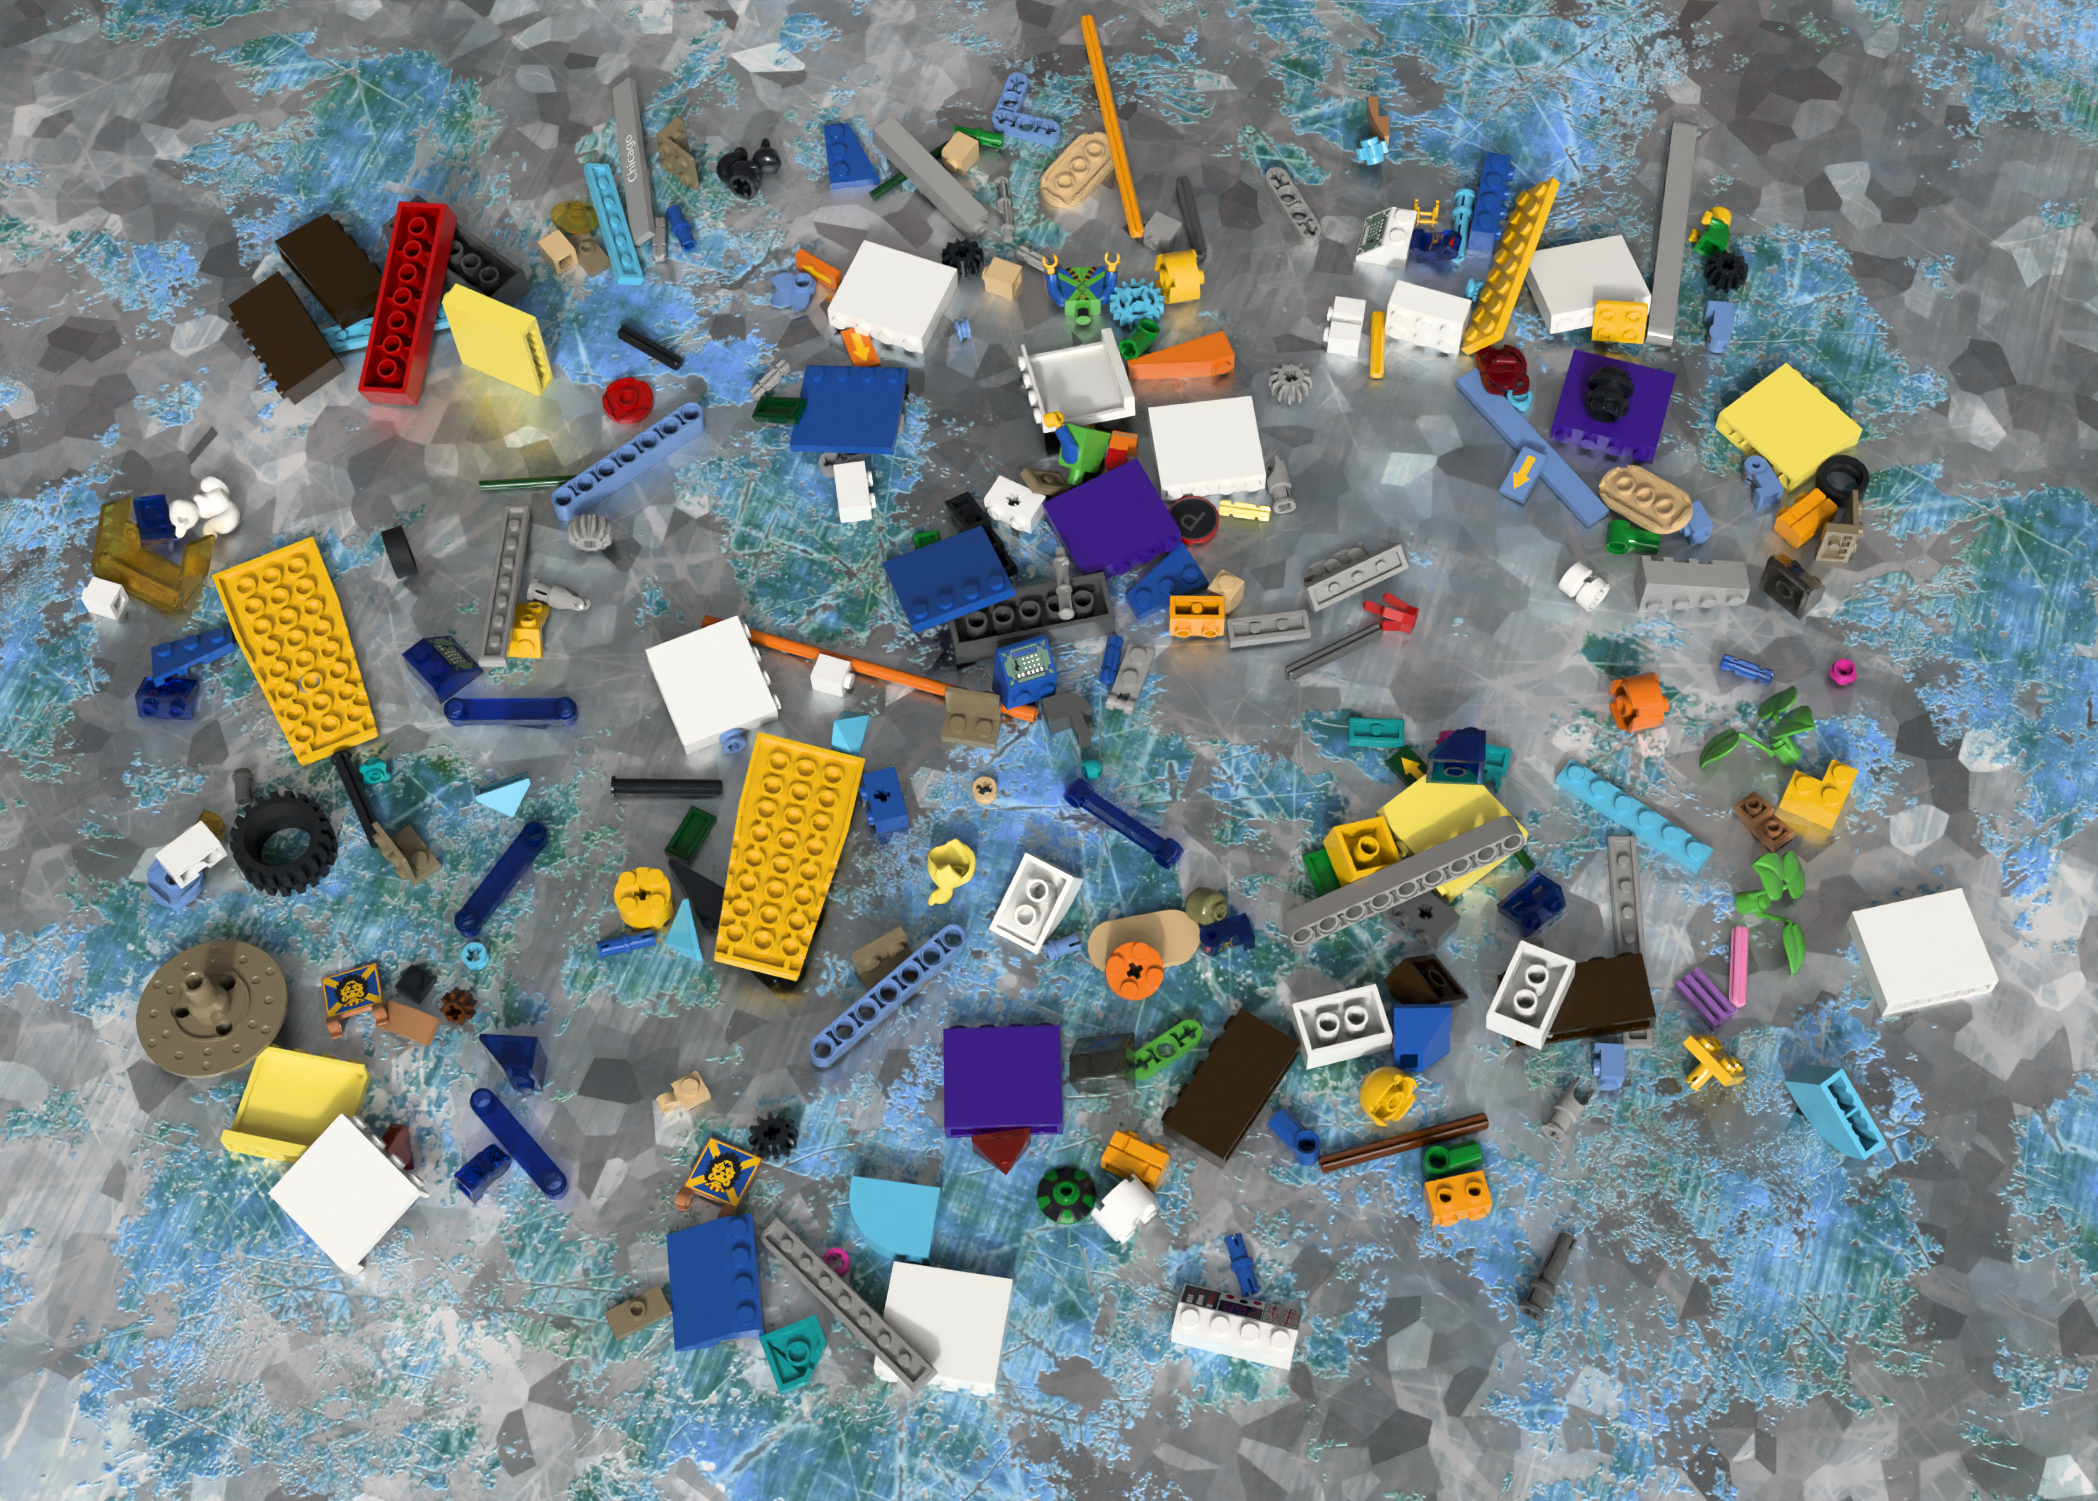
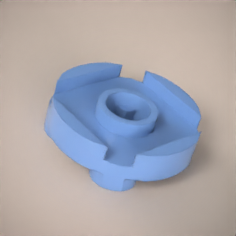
(172, 895)

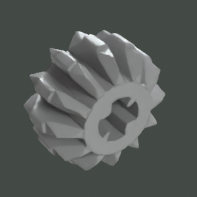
(1290, 383)
(590, 532)

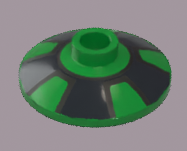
(1068, 1208)

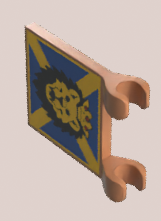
(353, 994)
(720, 1175)

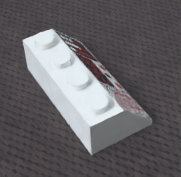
(1236, 1326)

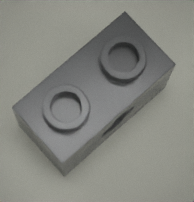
(1430, 931)

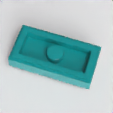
(1376, 732)

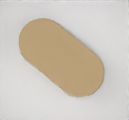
(1077, 171)
(1646, 499)
(1166, 931)

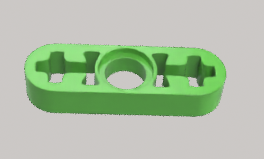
(1168, 1037)

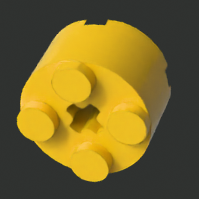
(1178, 276)
(644, 898)

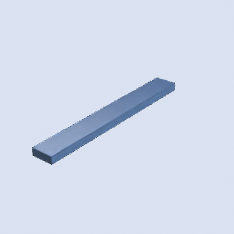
(1521, 433)

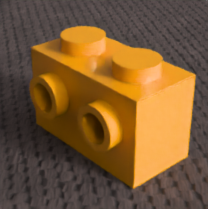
(1196, 616)
(1457, 1198)

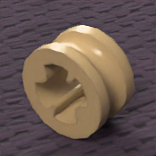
(982, 783)

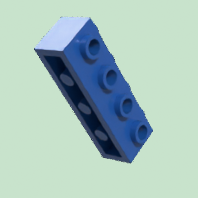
(1489, 202)

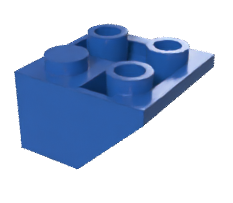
(1420, 1035)

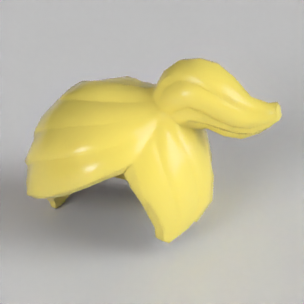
(943, 865)

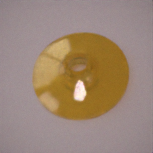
(575, 217)

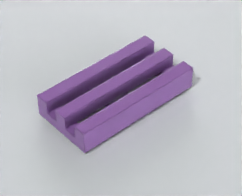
(1713, 992)

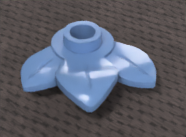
(791, 291)

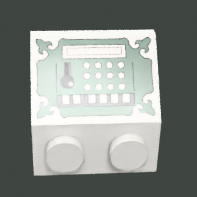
(1387, 237)

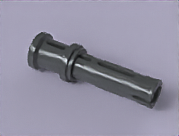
(1543, 1286)

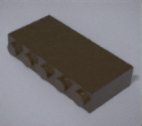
(333, 269)
(285, 338)
(1602, 1000)
(1230, 1087)

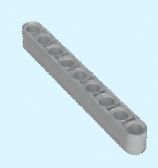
(1403, 881)

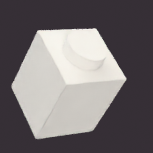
(104, 598)
(832, 675)

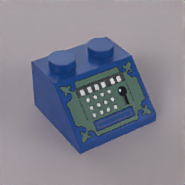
(1024, 672)

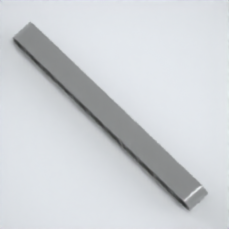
(1671, 233)

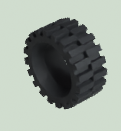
(270, 818)

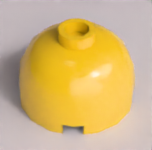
(1386, 1094)

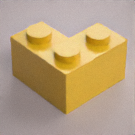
(1819, 799)

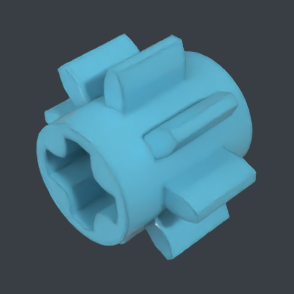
(1372, 150)

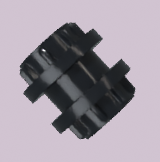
(1608, 394)

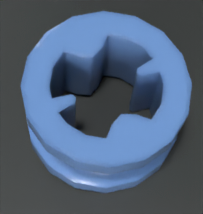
(962, 329)
(732, 741)

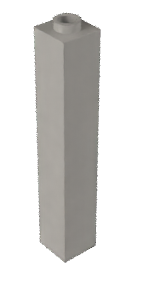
(930, 177)

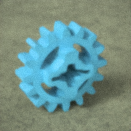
(1136, 303)

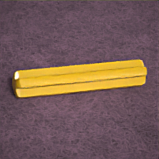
(1377, 342)

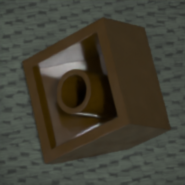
(1424, 982)

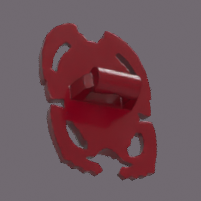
(1503, 370)

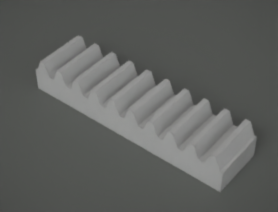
(1355, 576)

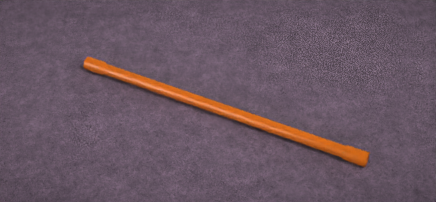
(1025, 712)

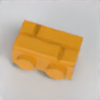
(1804, 517)
(1131, 1156)

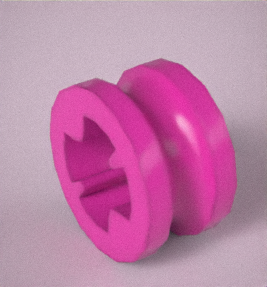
(837, 1252)

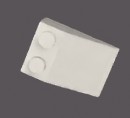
(1035, 902)

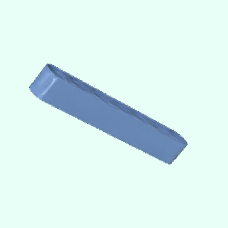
(640, 459)
(881, 1007)

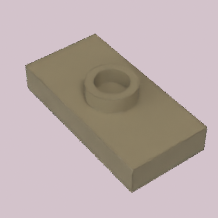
(589, 254)
(1045, 481)
(638, 1313)

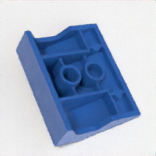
(715, 1283)

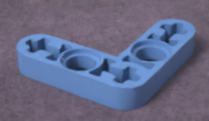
(1013, 114)

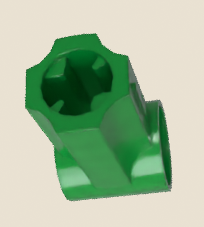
(1139, 339)
(1623, 538)
(1453, 1158)

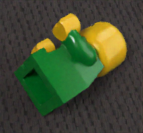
(1715, 233)

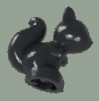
(744, 173)

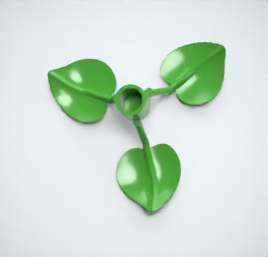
(1782, 745)
(1772, 872)

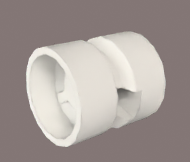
(1584, 586)

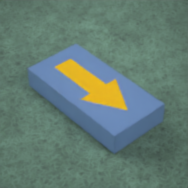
(1523, 474)

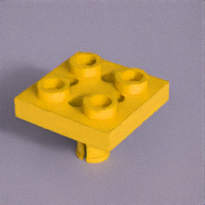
(1712, 1062)

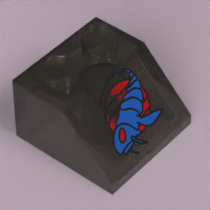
(1791, 585)
(1103, 1064)

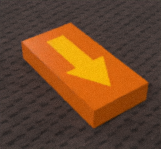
(818, 269)
(860, 349)

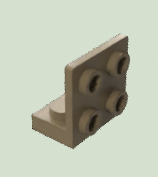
(675, 153)
(1839, 538)
(972, 717)
(407, 854)
(881, 957)

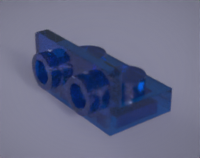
(154, 521)
(167, 701)
(1533, 903)

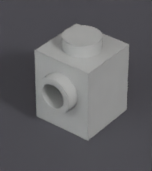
(1162, 233)

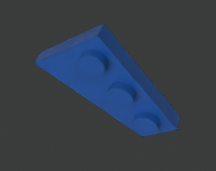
(846, 159)
(1172, 577)
(184, 653)

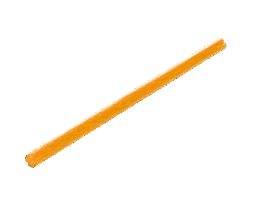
(1112, 127)

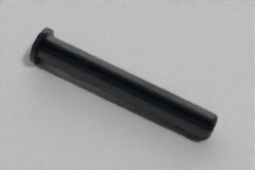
(676, 787)
(356, 793)

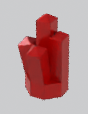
(1403, 614)

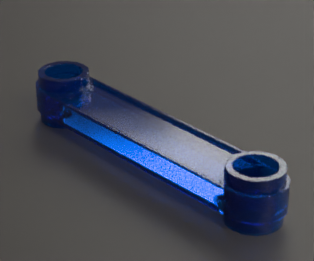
(511, 711)
(1164, 851)
(501, 879)
(519, 1144)

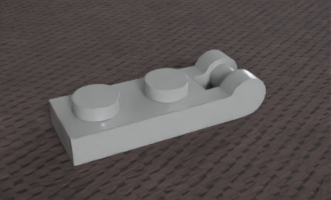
(1130, 679)

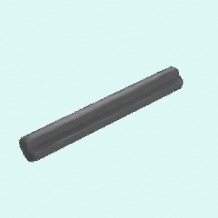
(1191, 217)
(1333, 651)

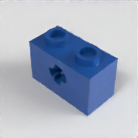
(884, 786)

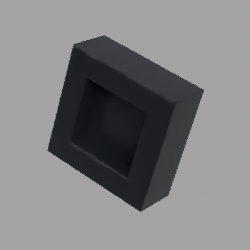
(415, 984)

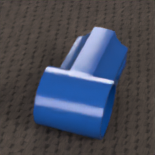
(1294, 1135)

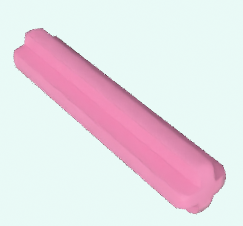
(1738, 966)

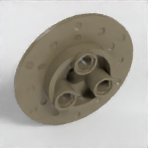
(198, 985)

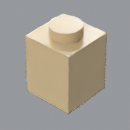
(960, 154)
(558, 252)
(1002, 278)
(1230, 587)

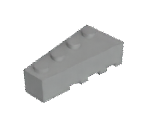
(1689, 584)

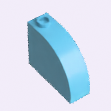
(1835, 1110)
(896, 1217)

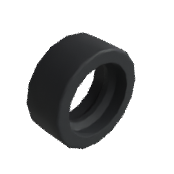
(1844, 464)
(399, 552)

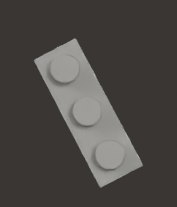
(1268, 628)

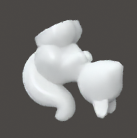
(211, 504)

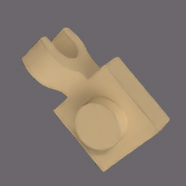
(686, 1092)

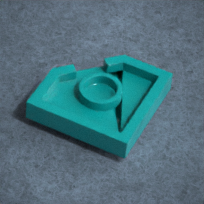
(794, 1353)

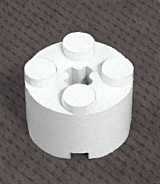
(1125, 1208)

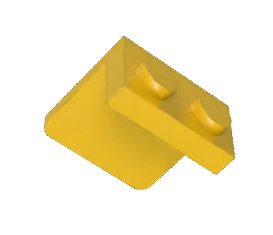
(1619, 321)
(527, 630)

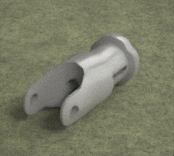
(1279, 485)
(556, 596)
(1565, 1113)

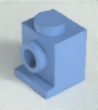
(1699, 527)
(1608, 1065)

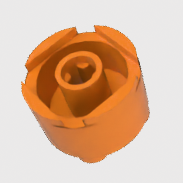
(1637, 702)
(1129, 987)

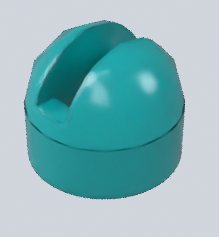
(1091, 768)

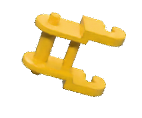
(1434, 214)

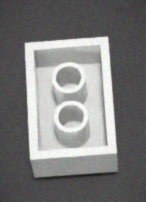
(1427, 317)
(1530, 994)
(1341, 1026)

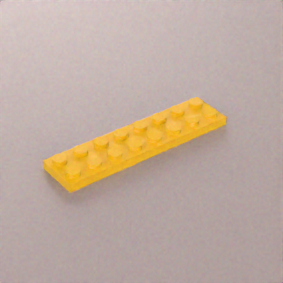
(1510, 266)

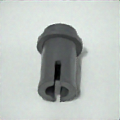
(243, 786)

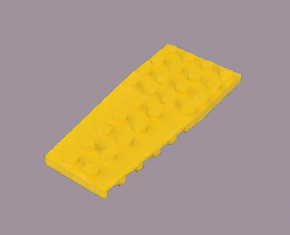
(293, 627)
(784, 853)

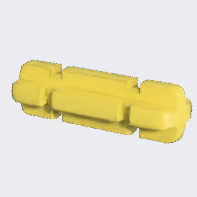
(1244, 510)

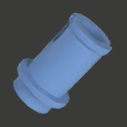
(1061, 947)

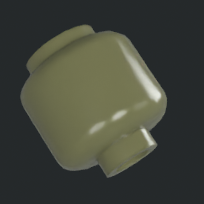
(1206, 906)

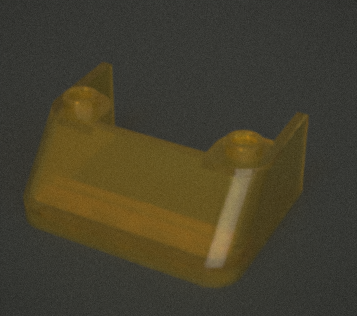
(140, 571)

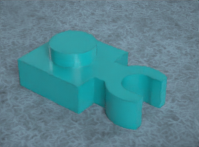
(1496, 765)

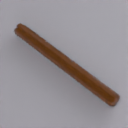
(1403, 1142)

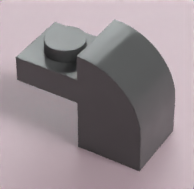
(1066, 712)

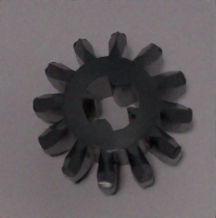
(964, 257)
(1726, 271)
(762, 1137)

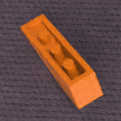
(1194, 358)

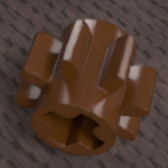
(458, 1005)

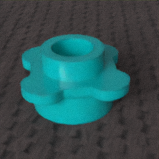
(374, 771)

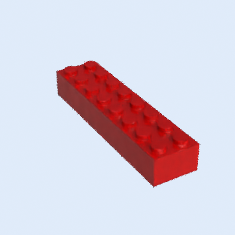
(407, 303)

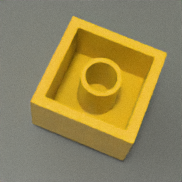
(1360, 849)

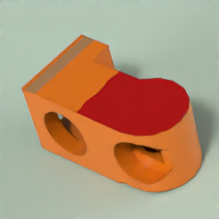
(1120, 447)

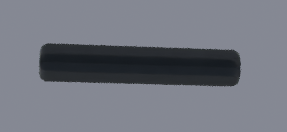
(650, 347)

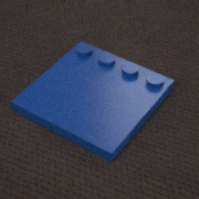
(850, 409)
(948, 579)

